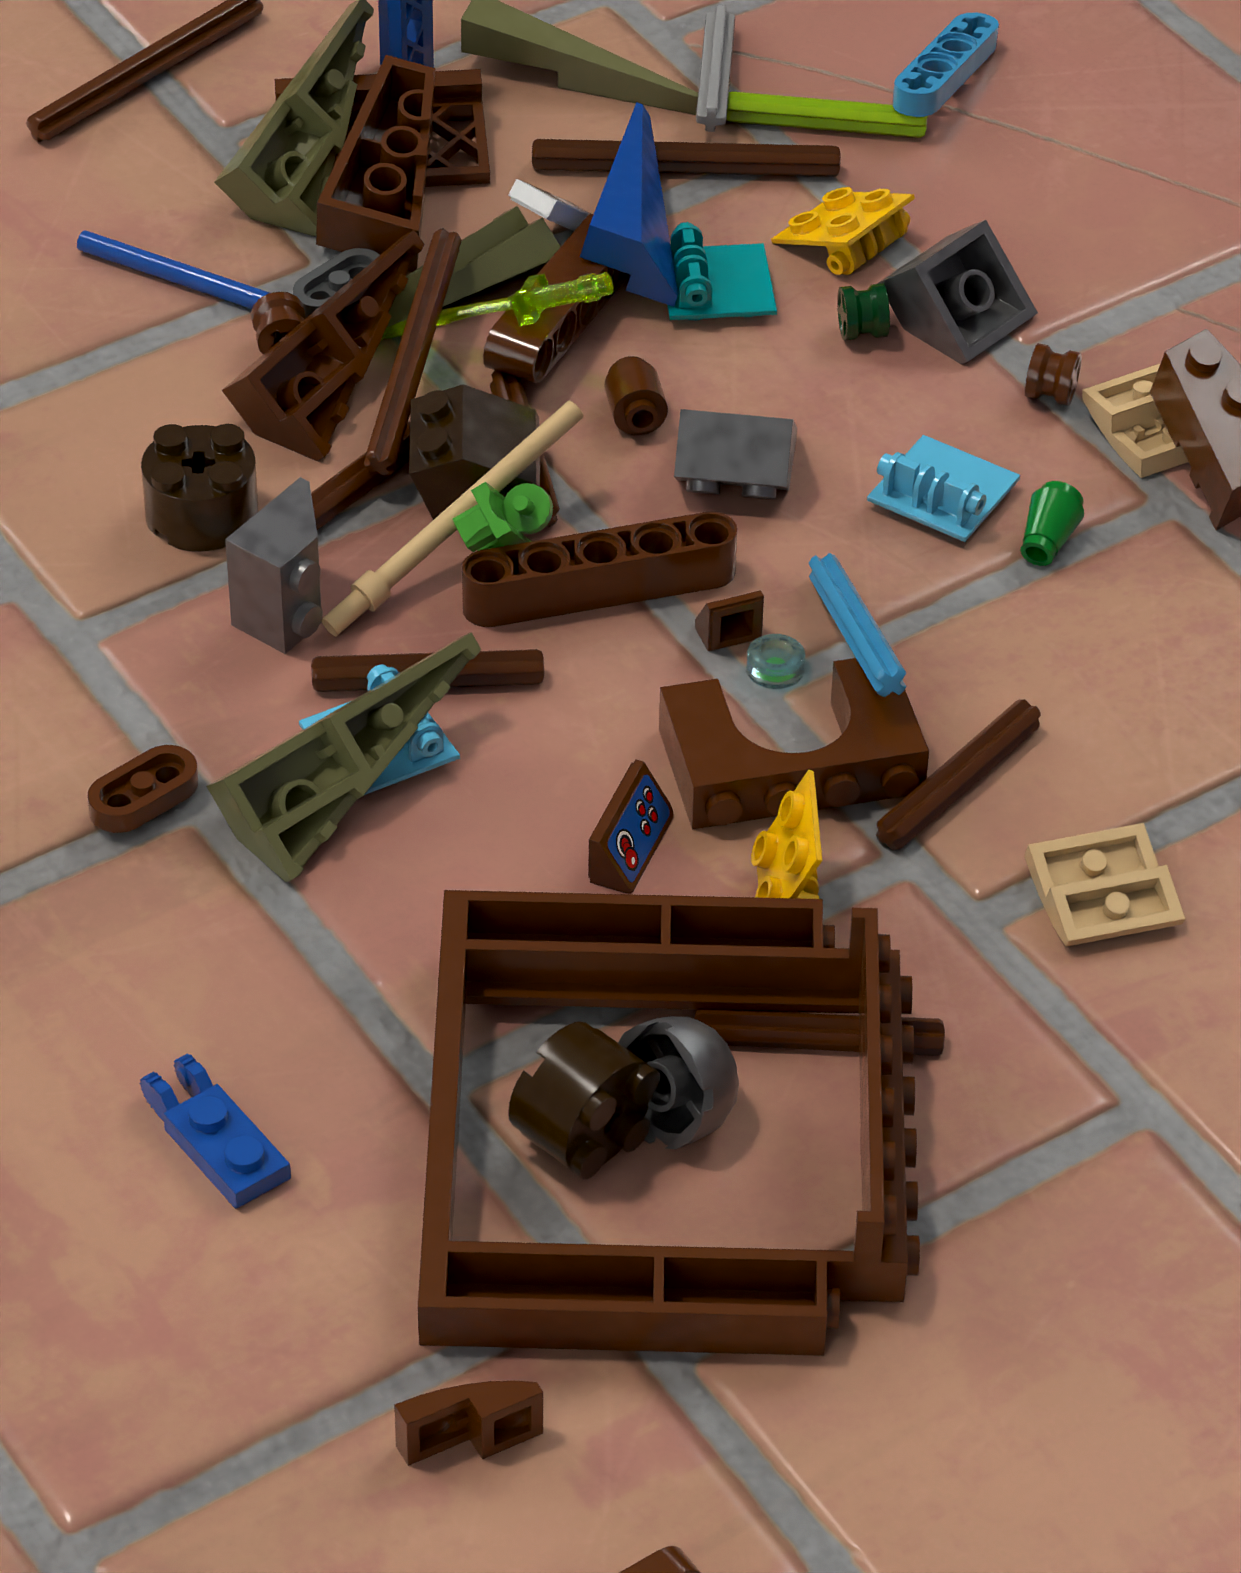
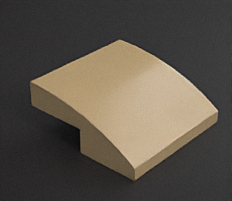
(1133, 423)
(1103, 885)

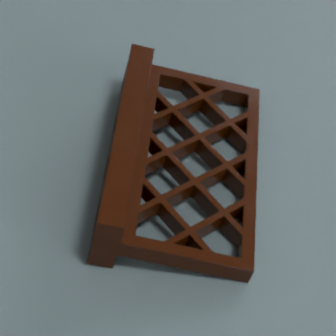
(455, 99)

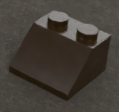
(462, 436)

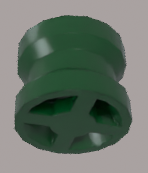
(863, 311)

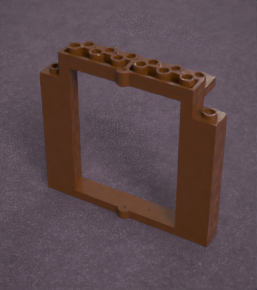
(667, 957)

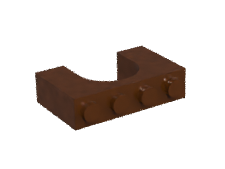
(736, 781)

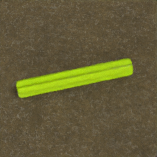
(822, 114)

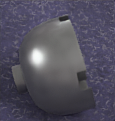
(695, 1078)

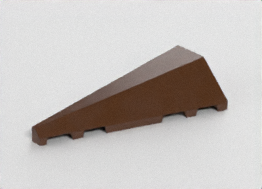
(306, 378)

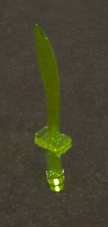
(527, 302)

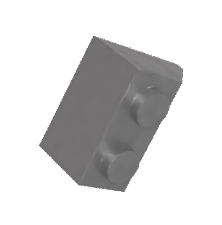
(960, 294)
(735, 452)
(277, 571)

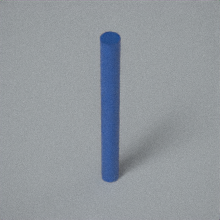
(169, 269)

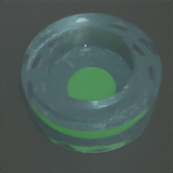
(775, 661)

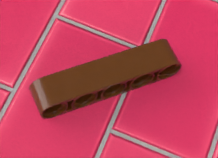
(535, 348)
(599, 569)

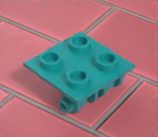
(719, 278)

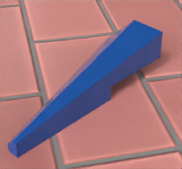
(630, 218)

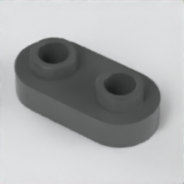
(330, 277)

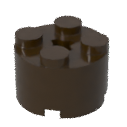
(199, 484)
(584, 1099)

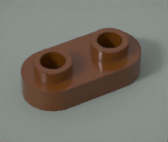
(142, 788)

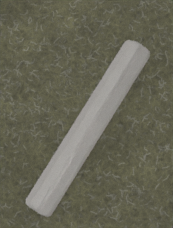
(715, 68)

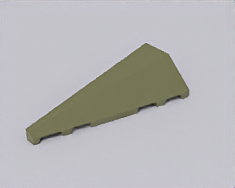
(514, 36)
(295, 145)
(488, 257)
(303, 787)

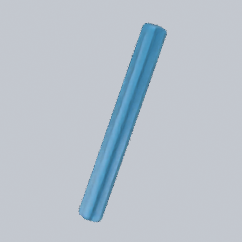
(857, 625)

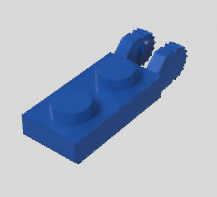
(216, 1134)

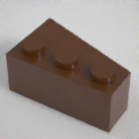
(1201, 407)

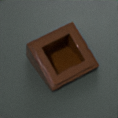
(731, 621)

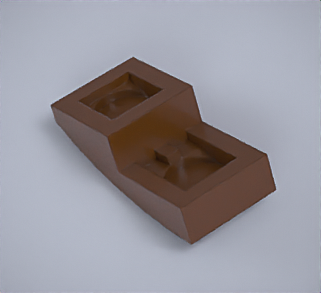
(486, 1413)

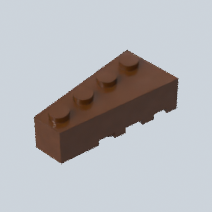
(383, 166)

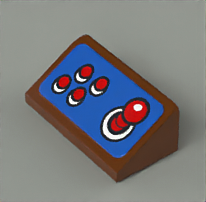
(629, 831)

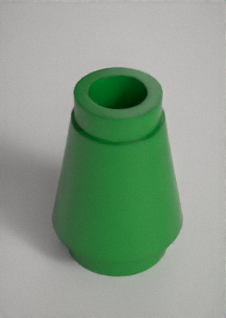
(1051, 520)

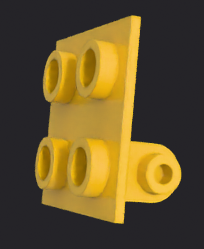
(850, 226)
(791, 847)

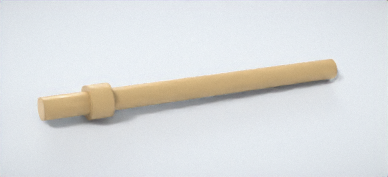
(374, 587)

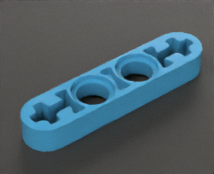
(945, 64)

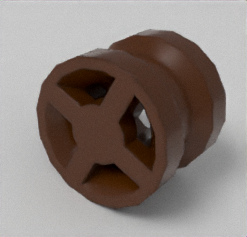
(275, 312)
(1053, 374)

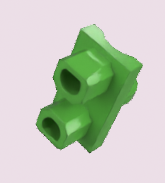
(502, 519)

